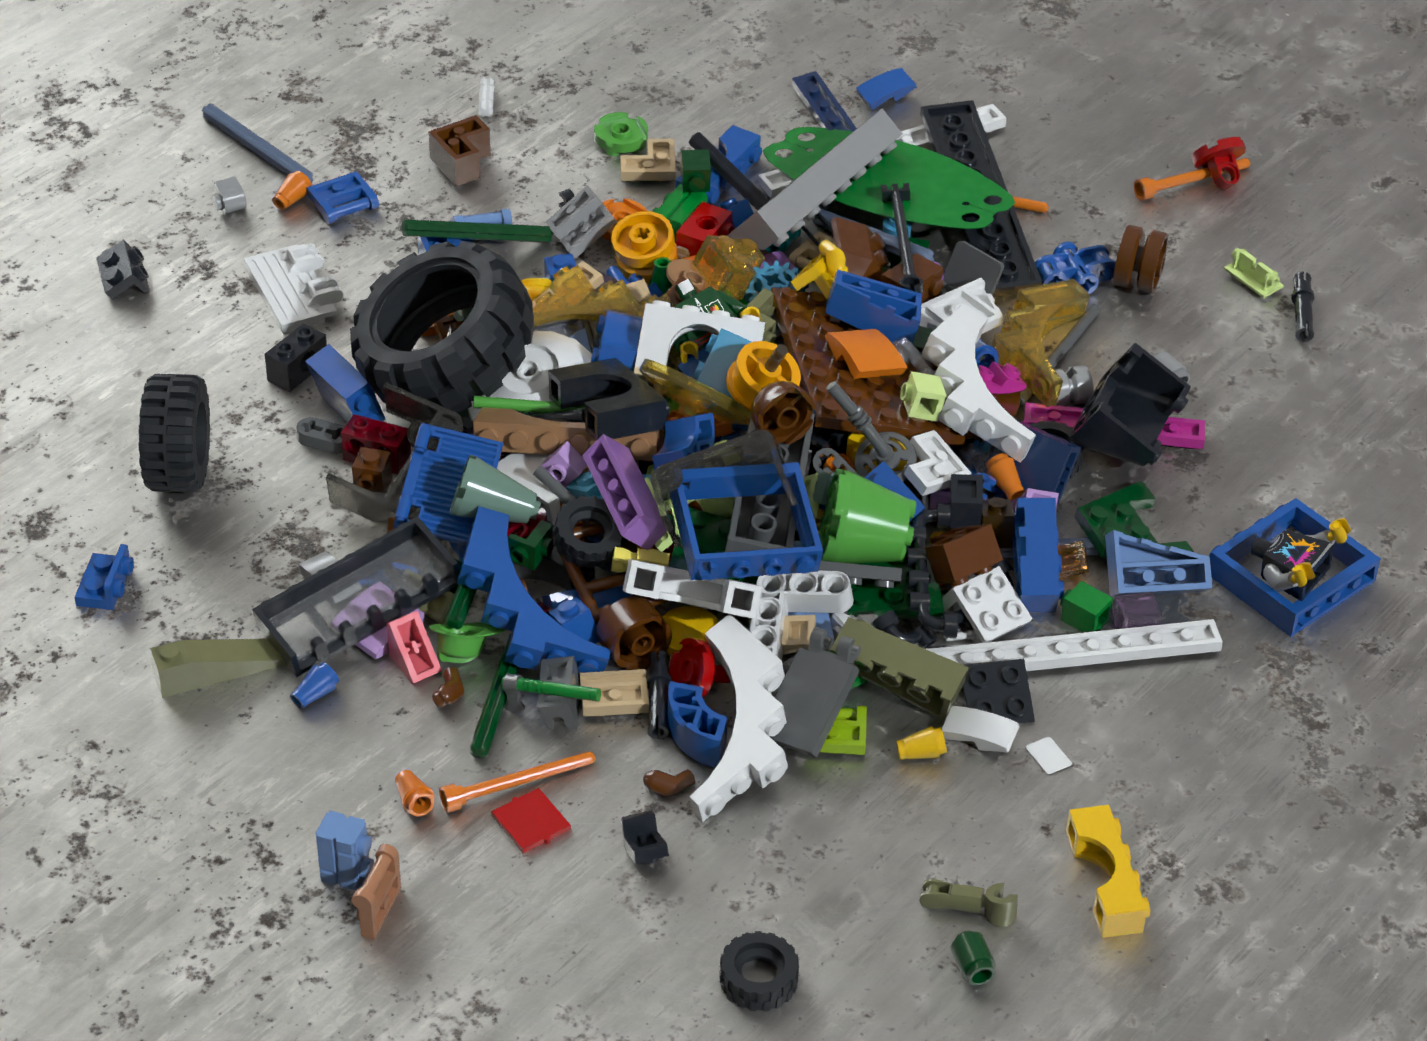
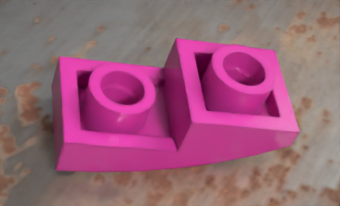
(1001, 378)

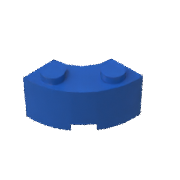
(618, 337)
(685, 437)
(694, 725)

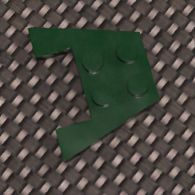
(1119, 514)

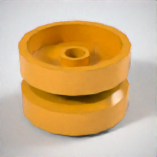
(641, 240)

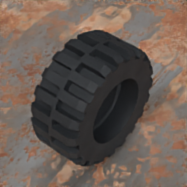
(174, 433)

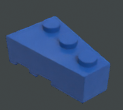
(875, 306)
(1036, 554)

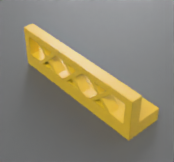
(816, 271)

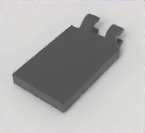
(815, 691)

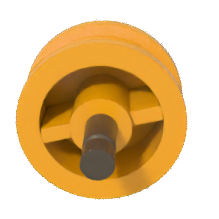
(758, 366)

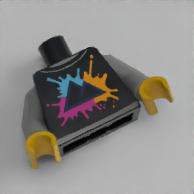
(1299, 561)

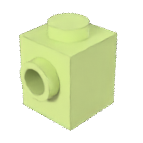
(923, 396)

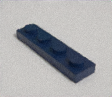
(821, 102)

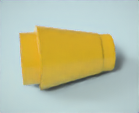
(922, 745)

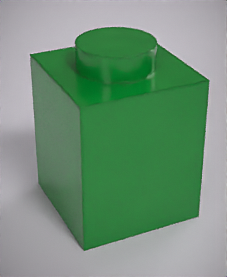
(1085, 608)

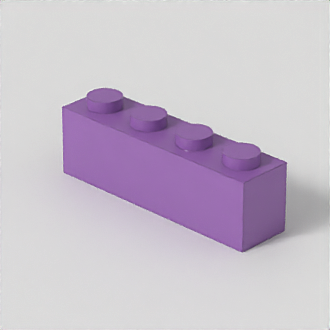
(625, 492)

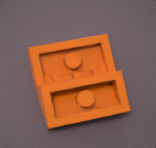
(866, 353)

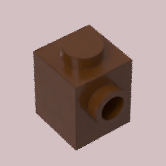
(372, 470)

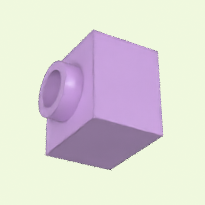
(565, 464)

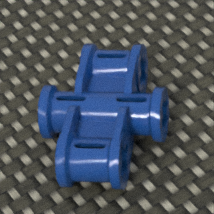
(1082, 265)

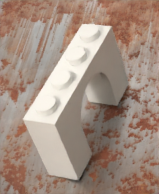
(665, 324)
(675, 585)

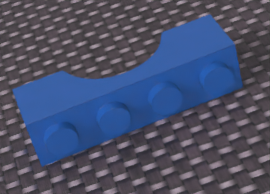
(741, 149)

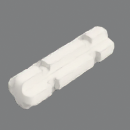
(486, 97)

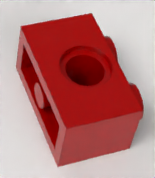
(704, 221)

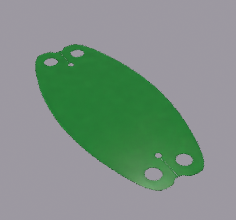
(935, 181)

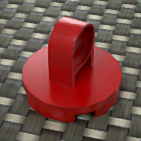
(1221, 158)
(696, 665)

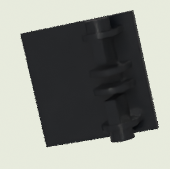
(1000, 689)

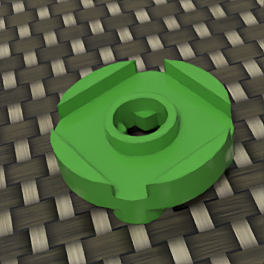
(632, 136)

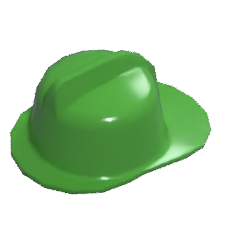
(464, 643)

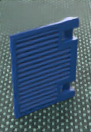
(435, 477)

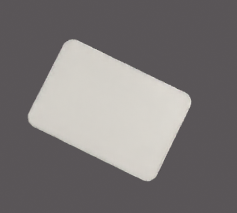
(1048, 755)

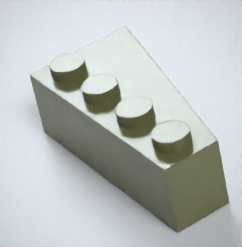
(905, 668)

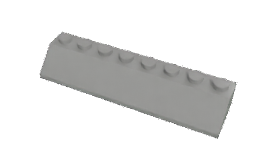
(820, 182)

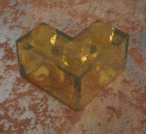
(728, 263)

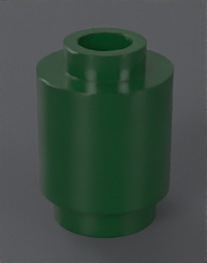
(973, 957)

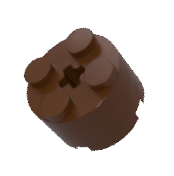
(632, 632)

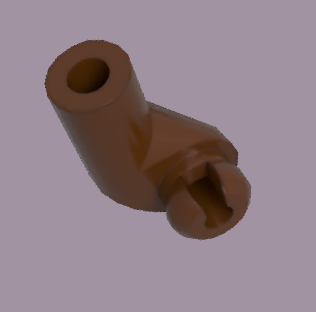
(451, 690)
(668, 784)

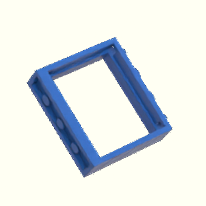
(738, 482)
(1266, 601)

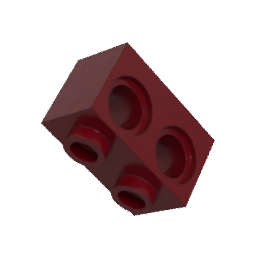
(375, 435)

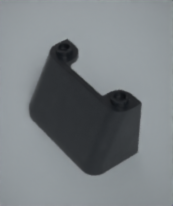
(1130, 408)

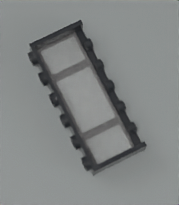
(357, 596)

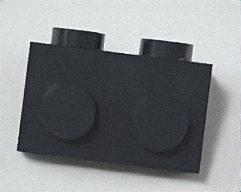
(121, 268)

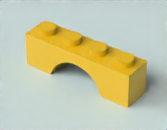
(1097, 838)

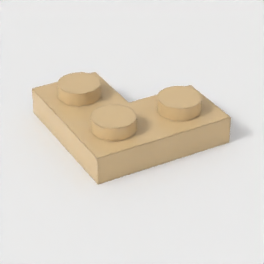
(655, 166)

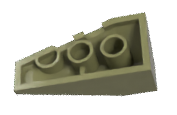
(202, 663)

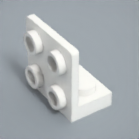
(988, 605)

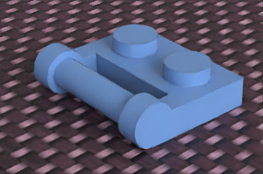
(501, 217)

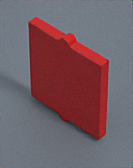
(531, 820)

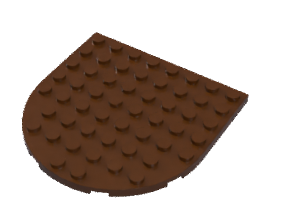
(804, 328)

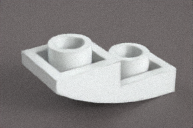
(984, 728)

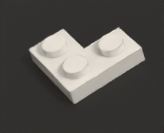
(936, 464)

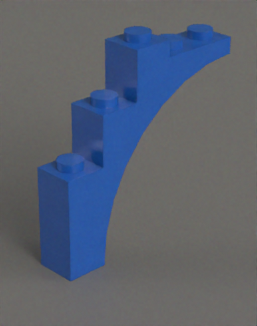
(510, 607)

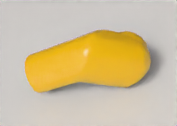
(834, 257)

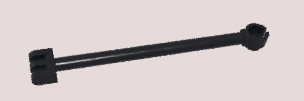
(897, 196)

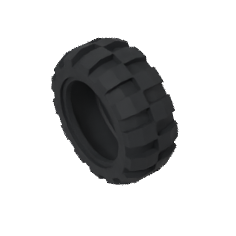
(425, 291)

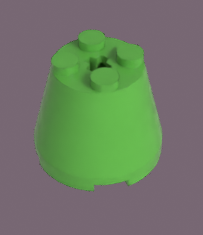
(864, 521)

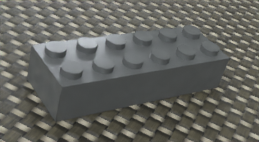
(767, 520)

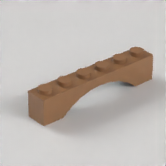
(541, 436)

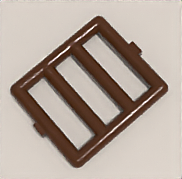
(586, 589)

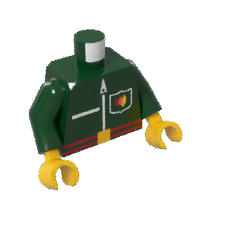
(707, 301)

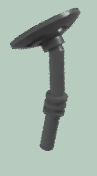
(880, 441)

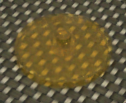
(693, 395)

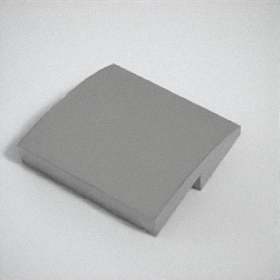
(581, 221)

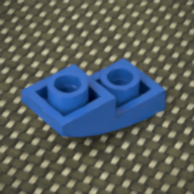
(884, 86)

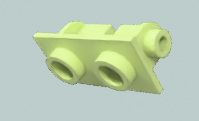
(1255, 276)

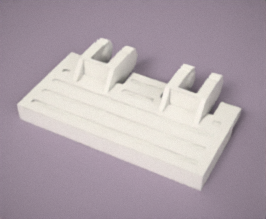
(291, 286)

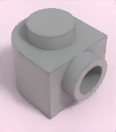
(228, 195)

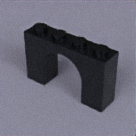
(613, 398)

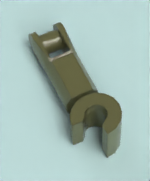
(971, 899)

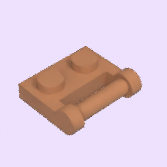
(378, 891)

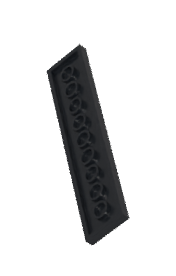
(959, 134)

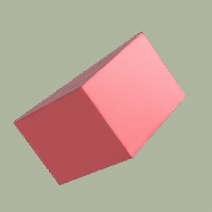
(411, 648)

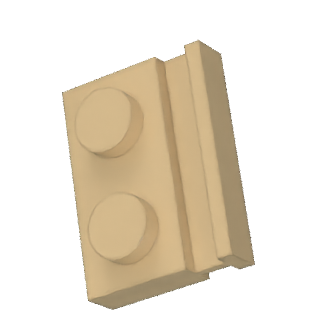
(620, 692)

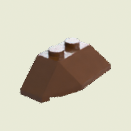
(861, 248)

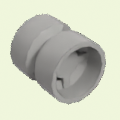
(1076, 385)

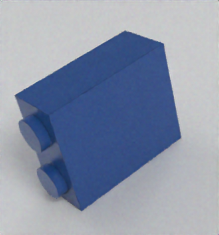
(343, 385)

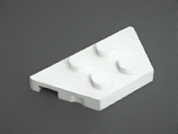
(972, 294)

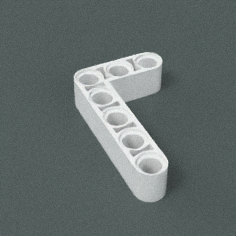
(791, 598)

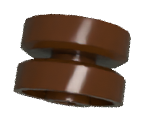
(1138, 258)

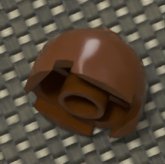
(783, 410)

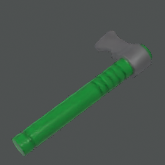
(514, 684)

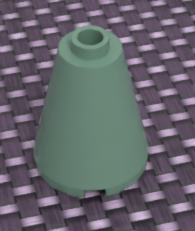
(493, 490)

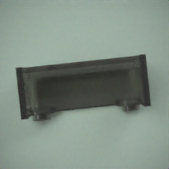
(414, 409)
(749, 449)

